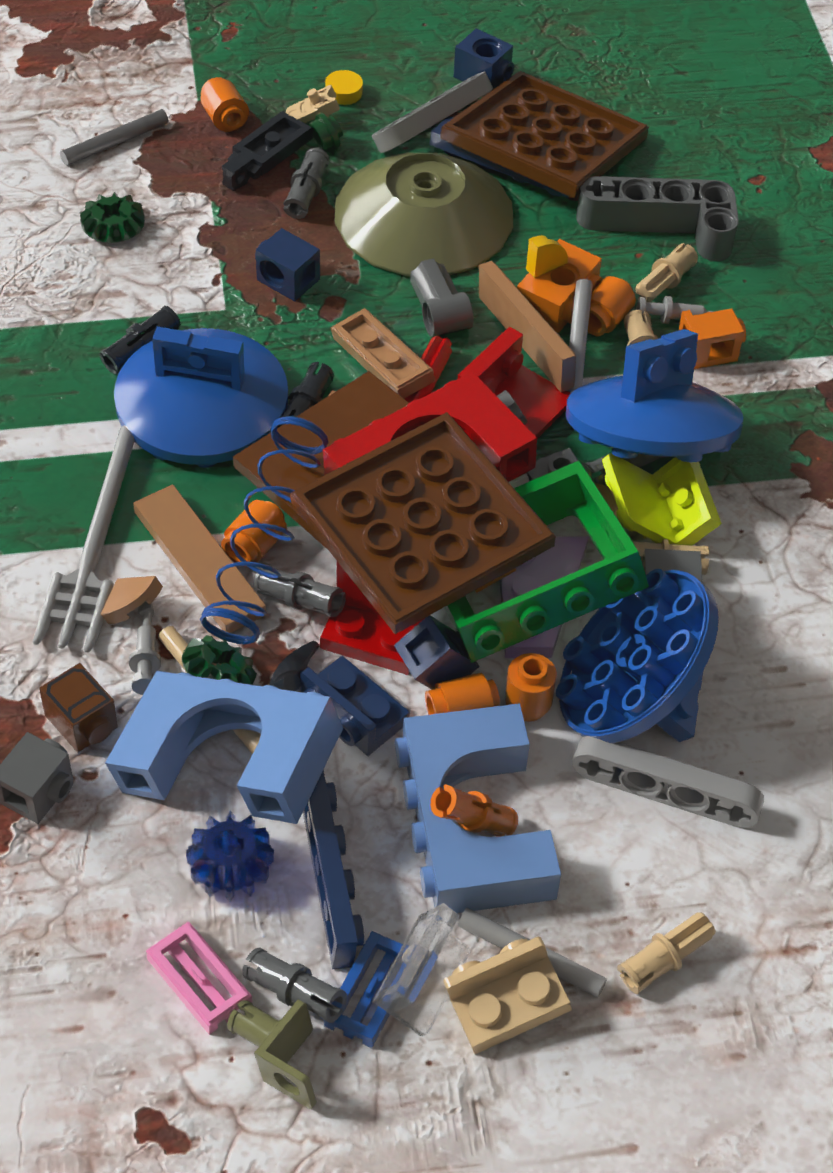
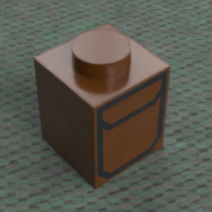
(79, 707)

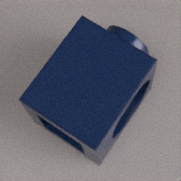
(483, 53)
(287, 264)
(434, 653)

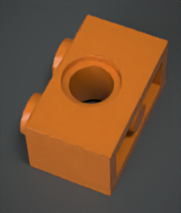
(554, 291)

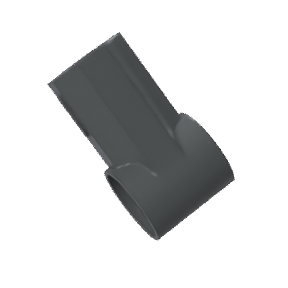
(442, 306)

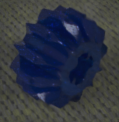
(247, 850)

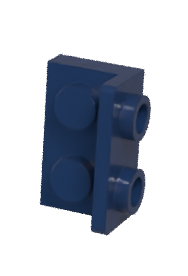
(362, 706)

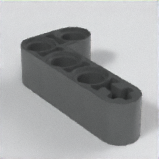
(663, 207)

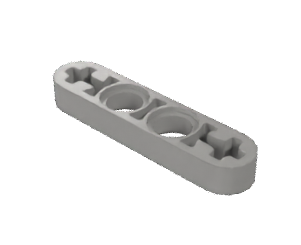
(432, 112)
(669, 781)

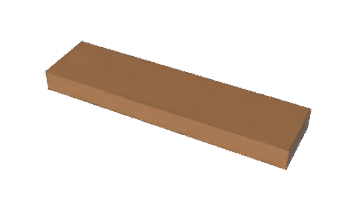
(539, 338)
(195, 553)

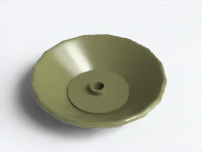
(423, 210)

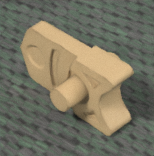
(317, 102)

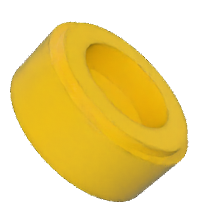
(346, 85)

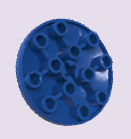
(200, 395)
(656, 405)
(641, 661)

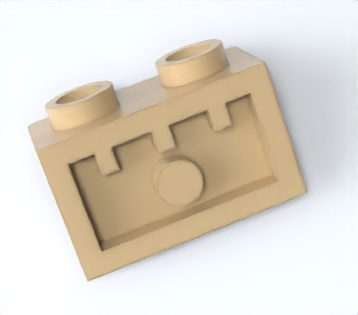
(506, 993)

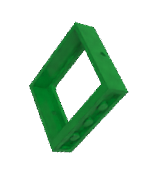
(620, 574)

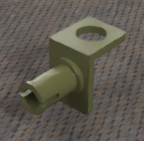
(276, 1045)

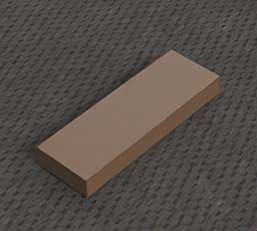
(382, 353)

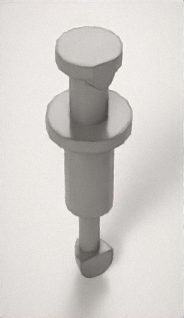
(668, 309)
(145, 659)

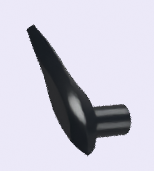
(288, 672)

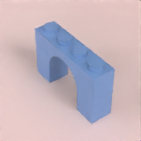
(186, 710)
(463, 866)

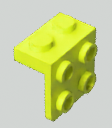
(662, 505)

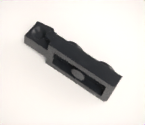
(265, 149)

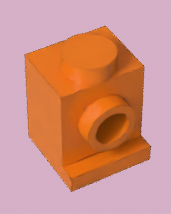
(718, 336)

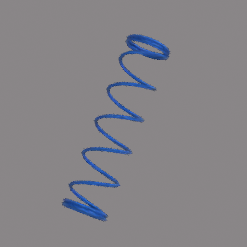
(292, 448)

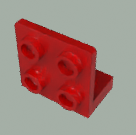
(502, 370)
(361, 631)

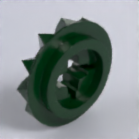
(114, 228)
(202, 653)

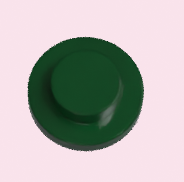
(326, 131)

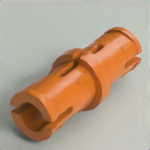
(473, 811)

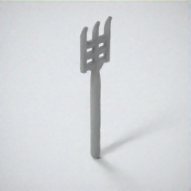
(84, 577)

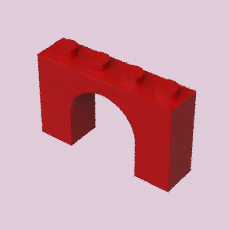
(472, 406)

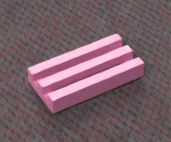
(223, 1008)

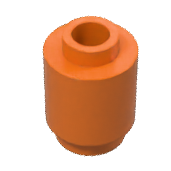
(224, 104)
(609, 305)
(254, 542)
(531, 684)
(462, 694)

